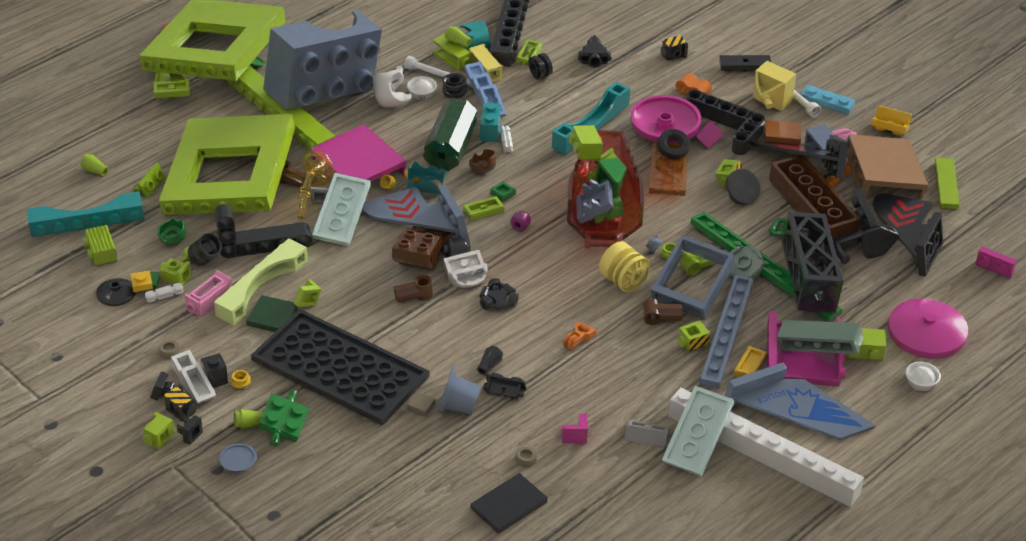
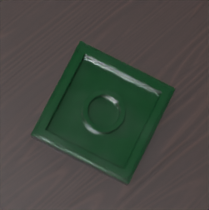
(271, 313)

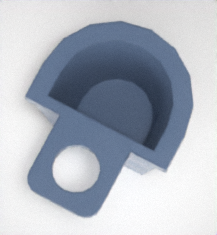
(459, 395)

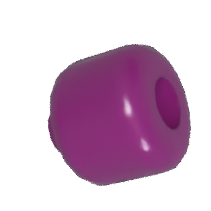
(520, 221)

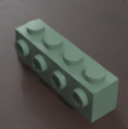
(820, 336)

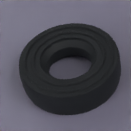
(675, 134)

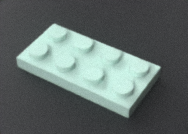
(341, 209)
(698, 431)

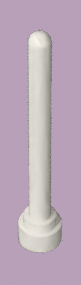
(411, 63)
(812, 109)

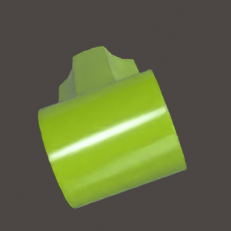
(692, 264)

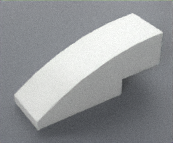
(192, 377)

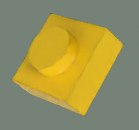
(141, 281)

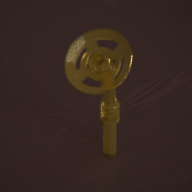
(314, 170)

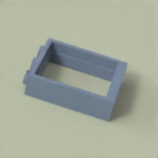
(704, 251)

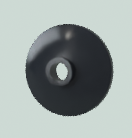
(115, 292)

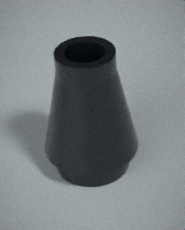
(491, 358)

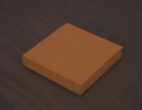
(783, 132)

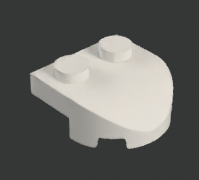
(466, 269)

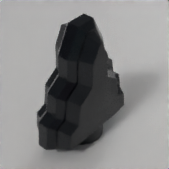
(594, 53)

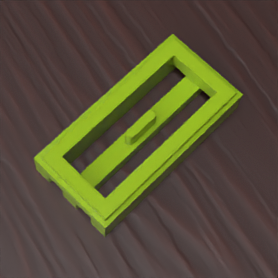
(524, 60)
(483, 208)

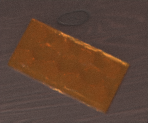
(667, 175)

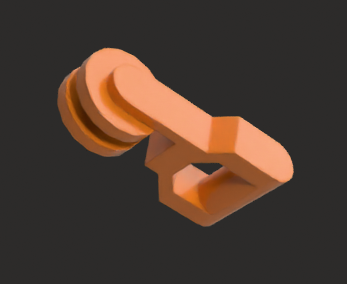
(572, 340)

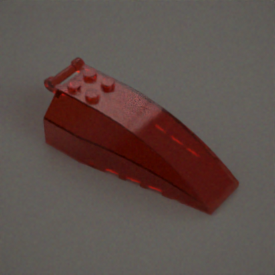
(632, 196)

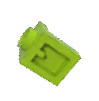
(307, 294)

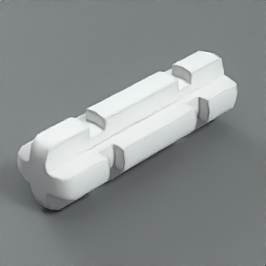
(506, 139)
(164, 292)

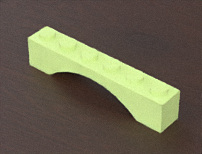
(285, 259)

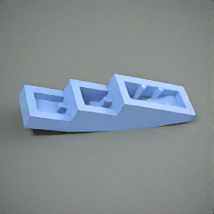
(482, 85)

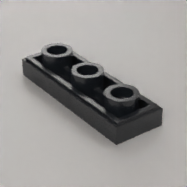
(742, 62)

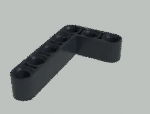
(746, 122)
(255, 240)

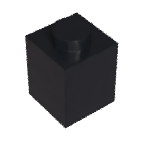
(215, 370)

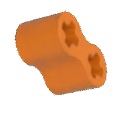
(691, 82)

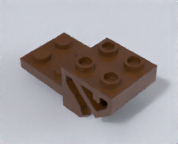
(419, 247)

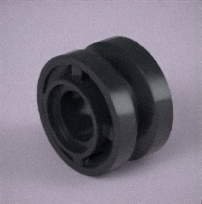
(540, 66)
(454, 85)

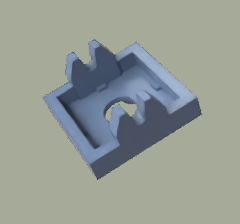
(587, 202)

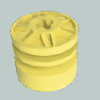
(624, 266)

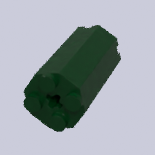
(450, 134)

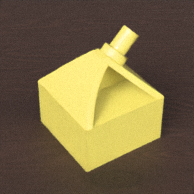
(774, 86)

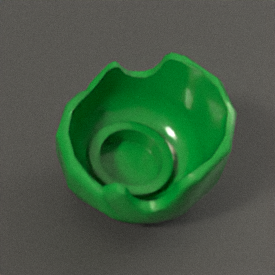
(172, 232)

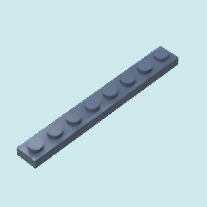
(726, 331)

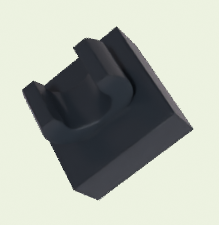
(161, 386)
(191, 430)

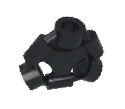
(494, 296)

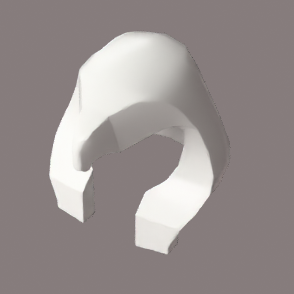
(386, 92)

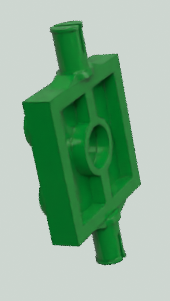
(283, 417)

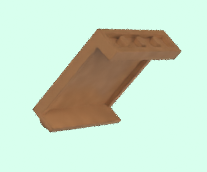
(885, 163)

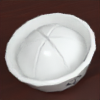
(421, 87)
(922, 376)

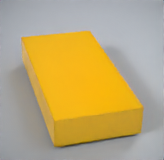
(750, 362)

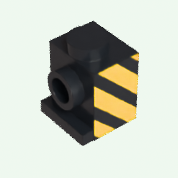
(674, 48)
(179, 403)

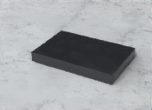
(508, 503)

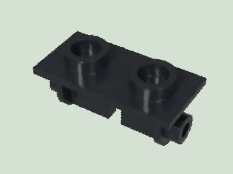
(496, 382)

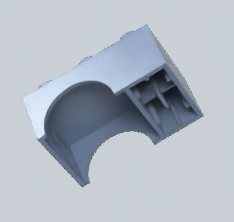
(320, 63)

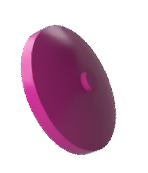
(664, 112)
(927, 328)

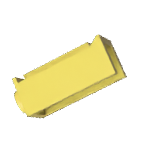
(490, 64)

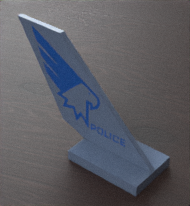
(796, 402)

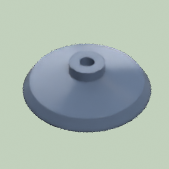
(237, 457)

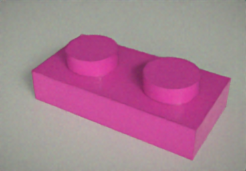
(996, 262)

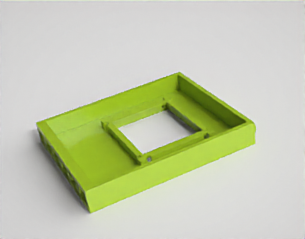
(213, 16)
(227, 139)

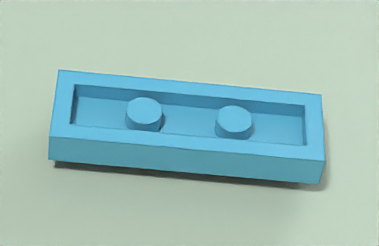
(828, 99)

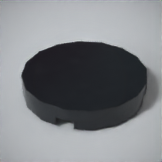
(742, 186)

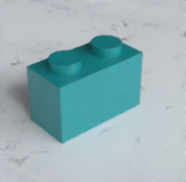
(490, 122)

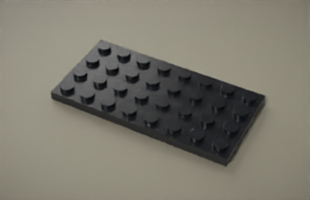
(341, 366)

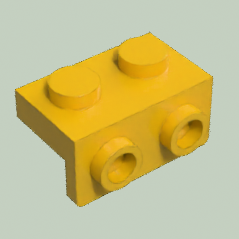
(892, 120)

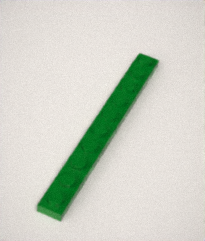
(771, 269)

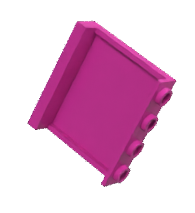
(361, 155)
(811, 366)

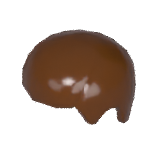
(483, 163)

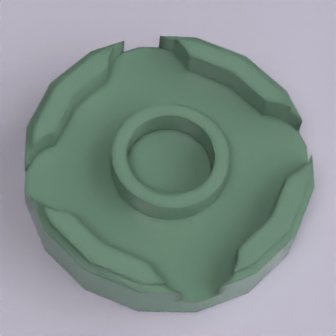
(747, 262)

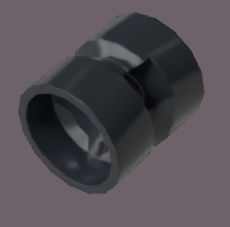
(204, 249)

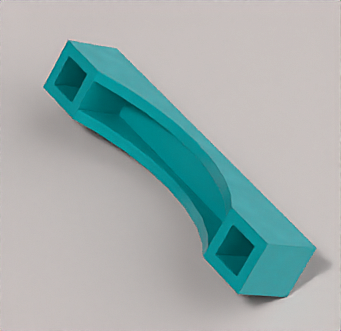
(611, 103)
(48, 220)

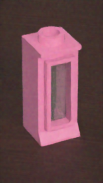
(203, 297)

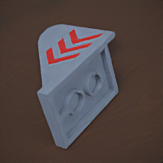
(411, 209)

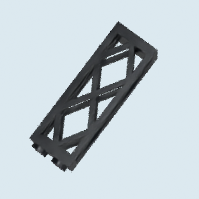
(801, 271)

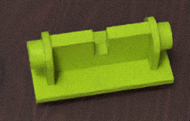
(150, 181)

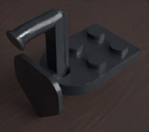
(875, 238)

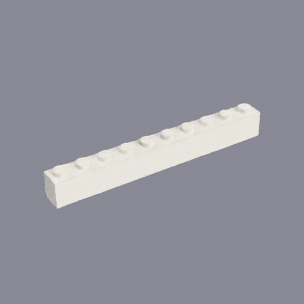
(782, 455)

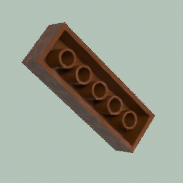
(811, 193)

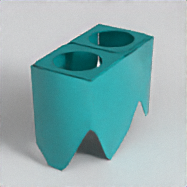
(478, 33)
(427, 185)

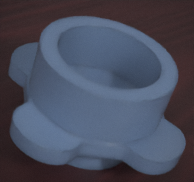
(653, 244)

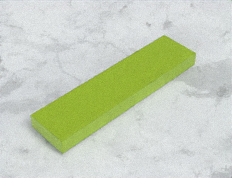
(946, 183)

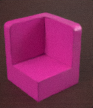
(709, 134)
(576, 433)

